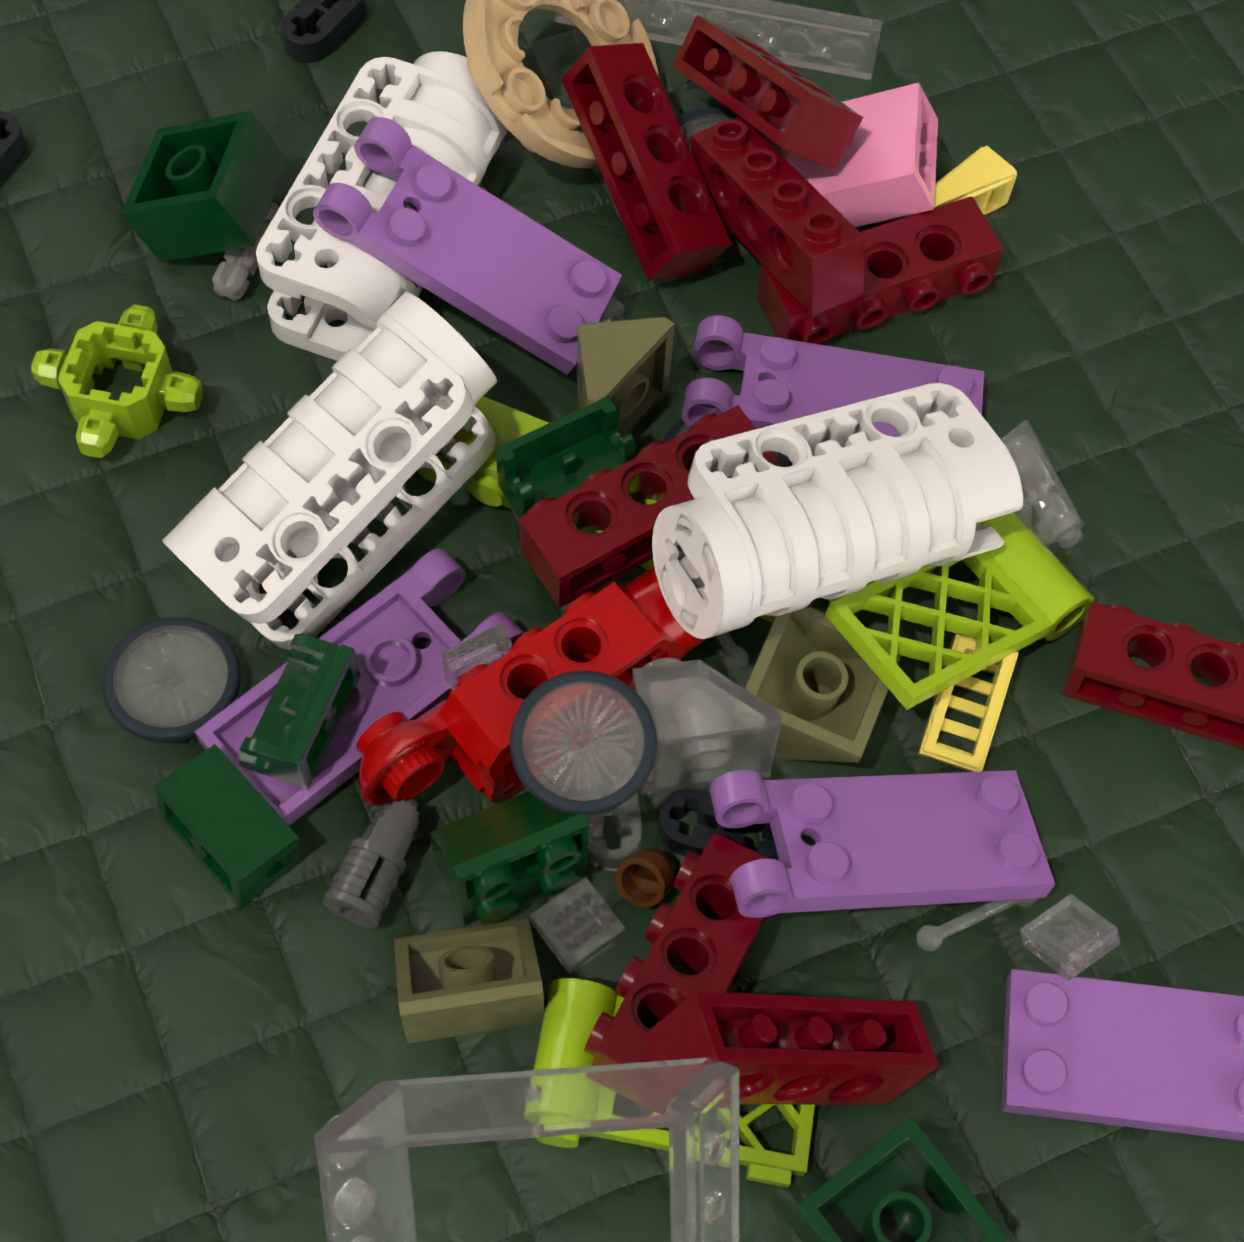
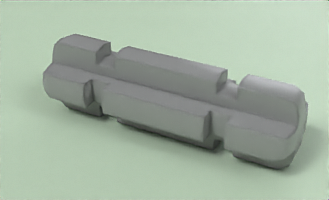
(232, 275)

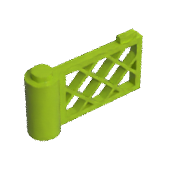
(1015, 578)
(566, 1025)

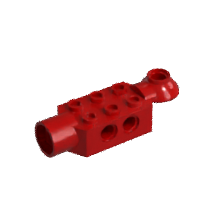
(598, 633)

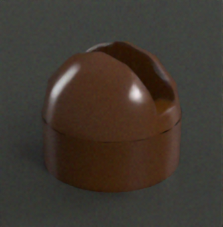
(645, 885)

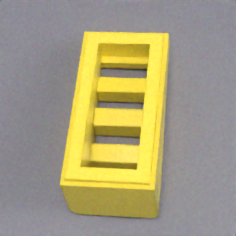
(983, 177)
(988, 714)

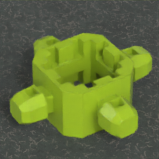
(95, 411)

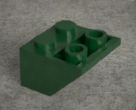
(510, 856)

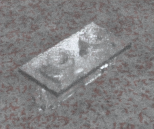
(1046, 504)

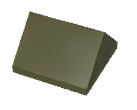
(627, 364)
(819, 687)
(468, 980)

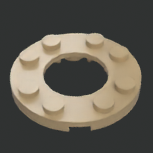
(517, 92)

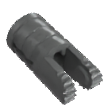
(373, 866)

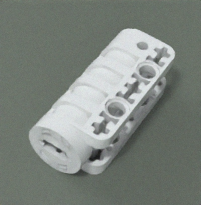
(446, 120)
(338, 470)
(834, 516)

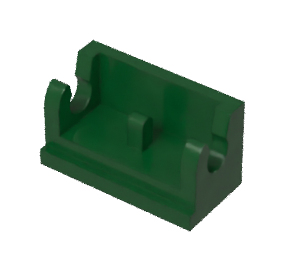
(562, 455)
(302, 711)
(226, 825)

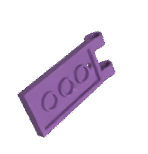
(470, 248)
(802, 378)
(391, 680)
(884, 841)
(1124, 1054)

